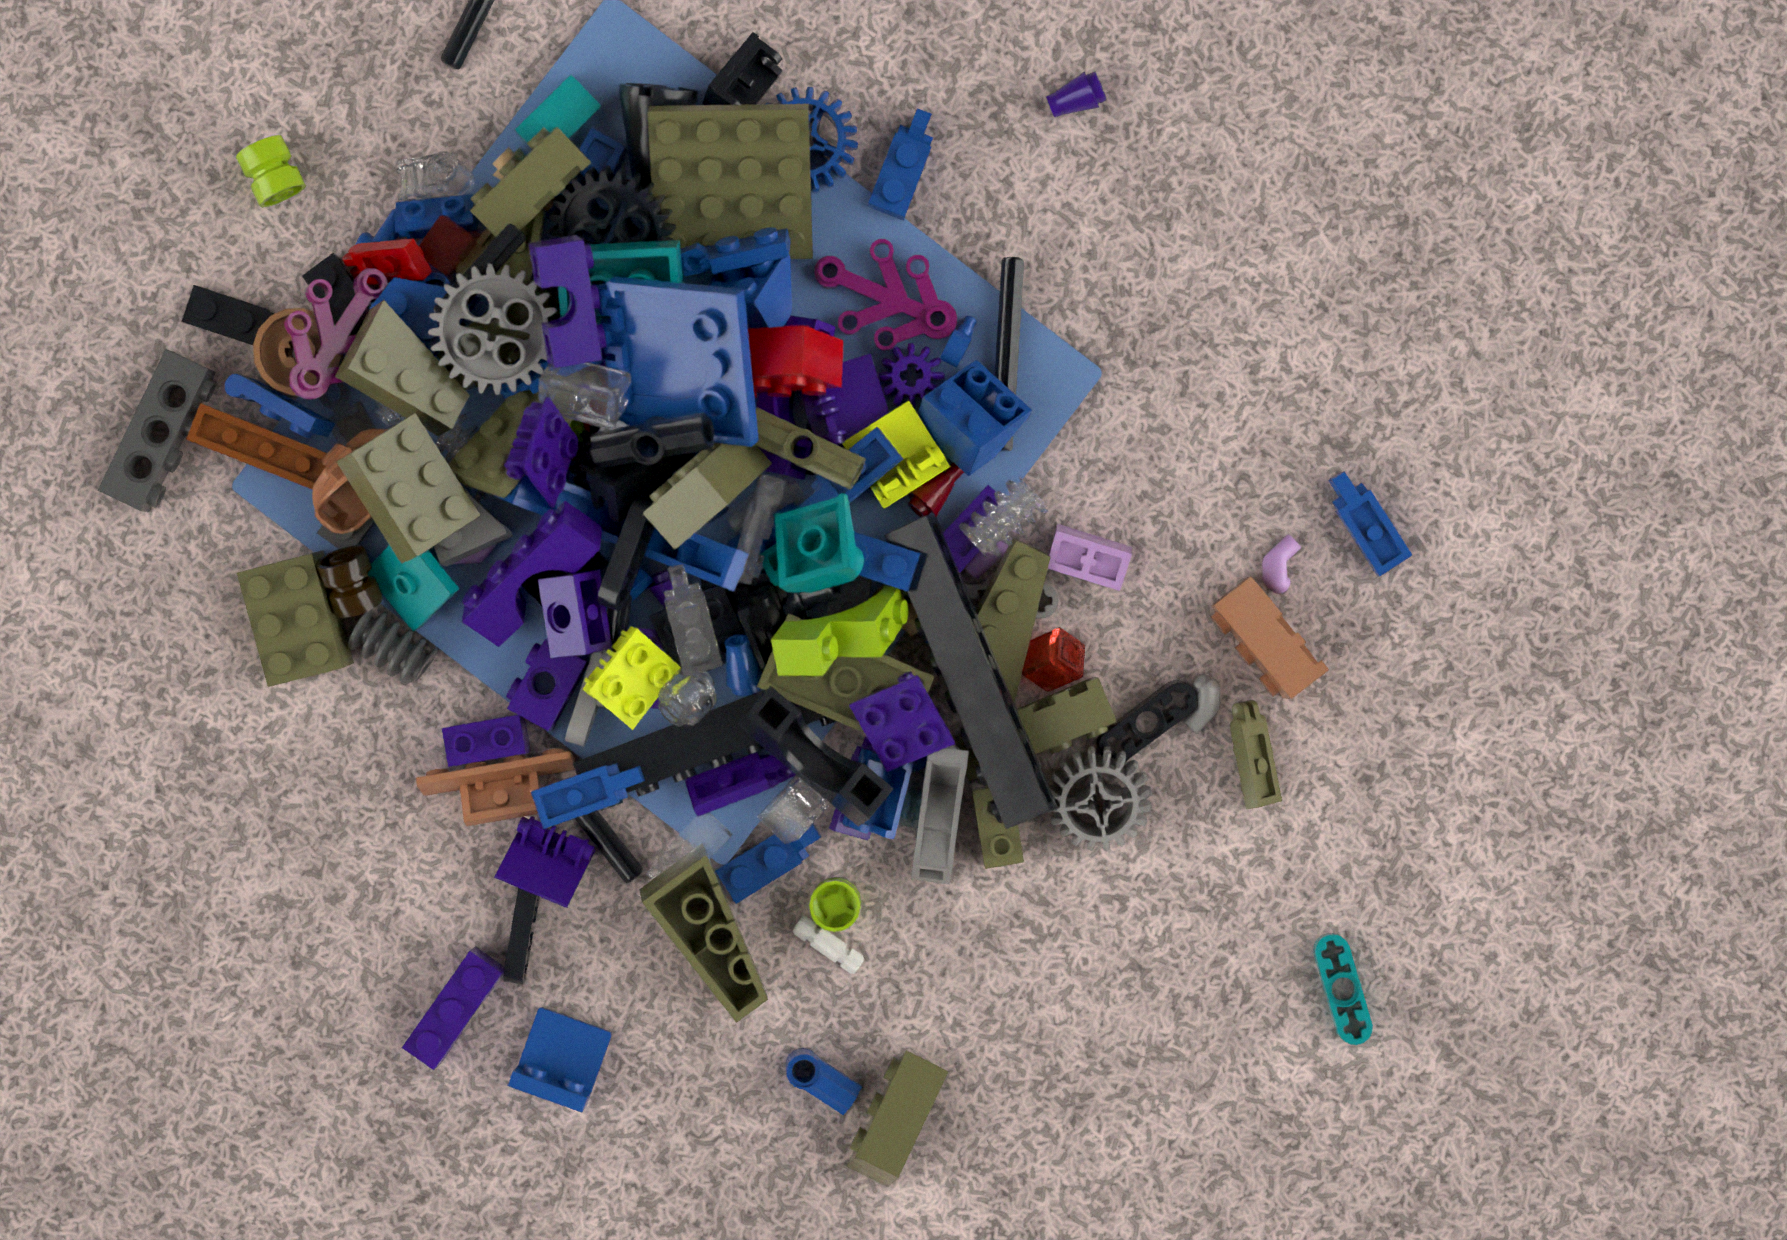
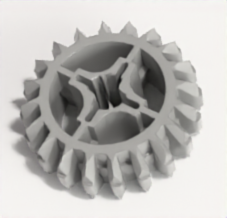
(1113, 797)

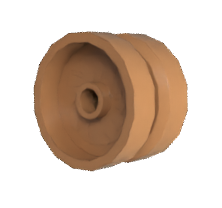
(274, 350)

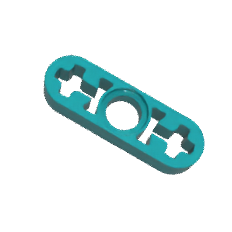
(1341, 1019)

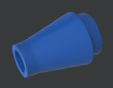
(741, 666)

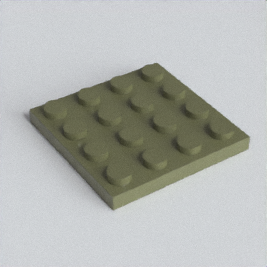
(733, 171)

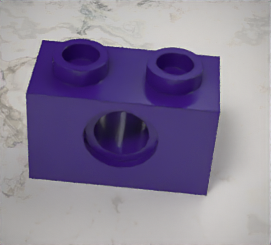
(573, 615)
(542, 708)
(486, 740)

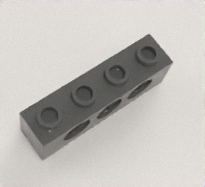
(138, 441)

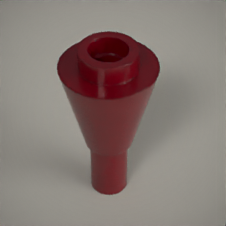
(932, 495)

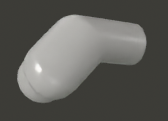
(1208, 703)

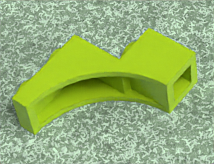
(862, 631)

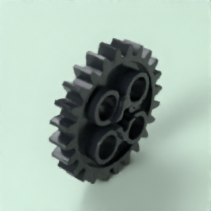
(580, 210)

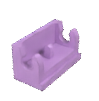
(1089, 557)

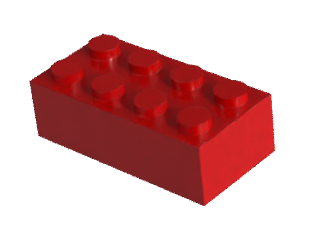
(794, 360)

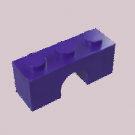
(575, 335)
(454, 1008)

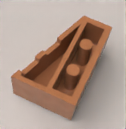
(1266, 640)

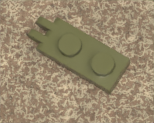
(1254, 756)

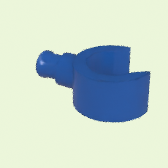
(959, 342)

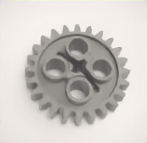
(501, 293)

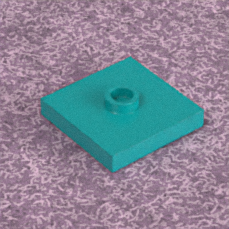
(414, 587)

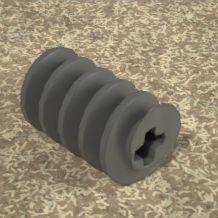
(391, 647)

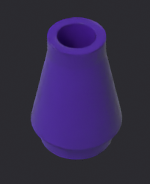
(1077, 95)

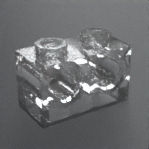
(793, 810)

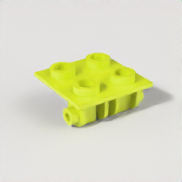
(914, 443)
(631, 677)

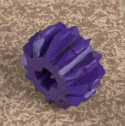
(900, 368)

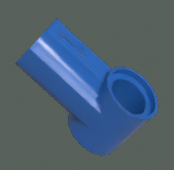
(824, 1082)

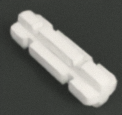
(828, 945)

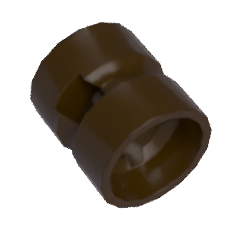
(351, 586)

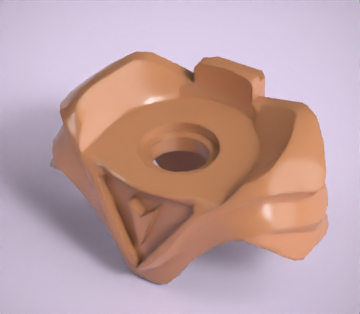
(332, 494)

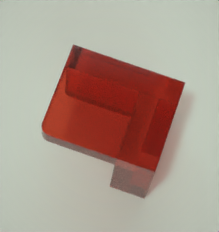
(447, 244)
(1054, 660)

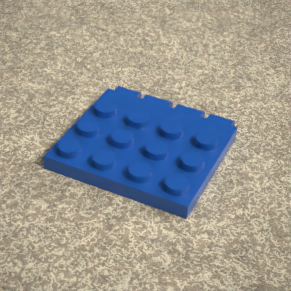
(682, 353)

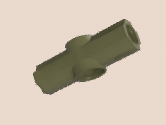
(826, 459)

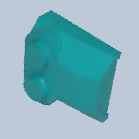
(817, 546)

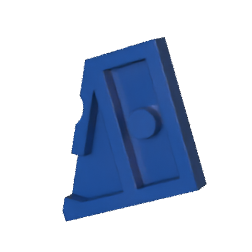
(414, 304)

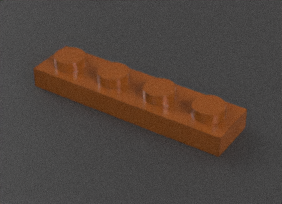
(256, 446)

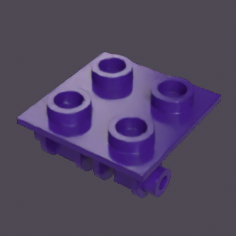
(848, 408)
(543, 449)
(902, 722)
(545, 862)

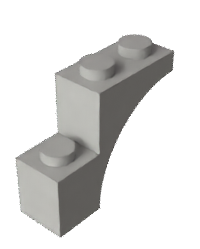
(939, 815)

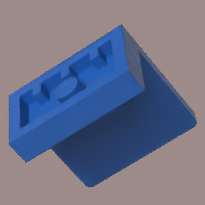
(561, 1059)

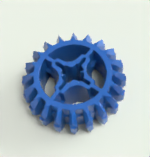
(836, 154)

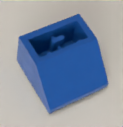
(765, 291)
(972, 416)

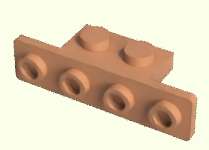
(497, 789)

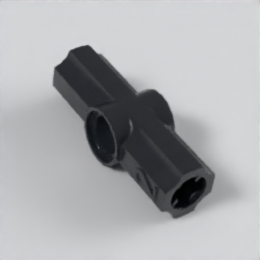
(673, 437)

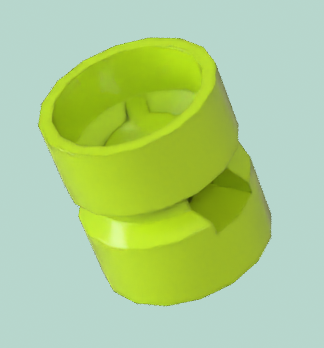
(269, 167)
(835, 904)

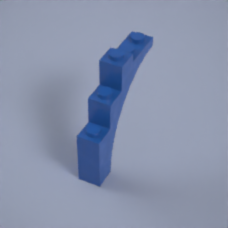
(698, 554)

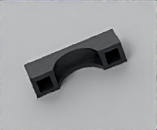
(841, 781)

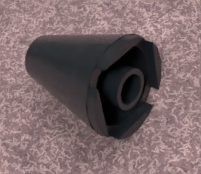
(634, 101)

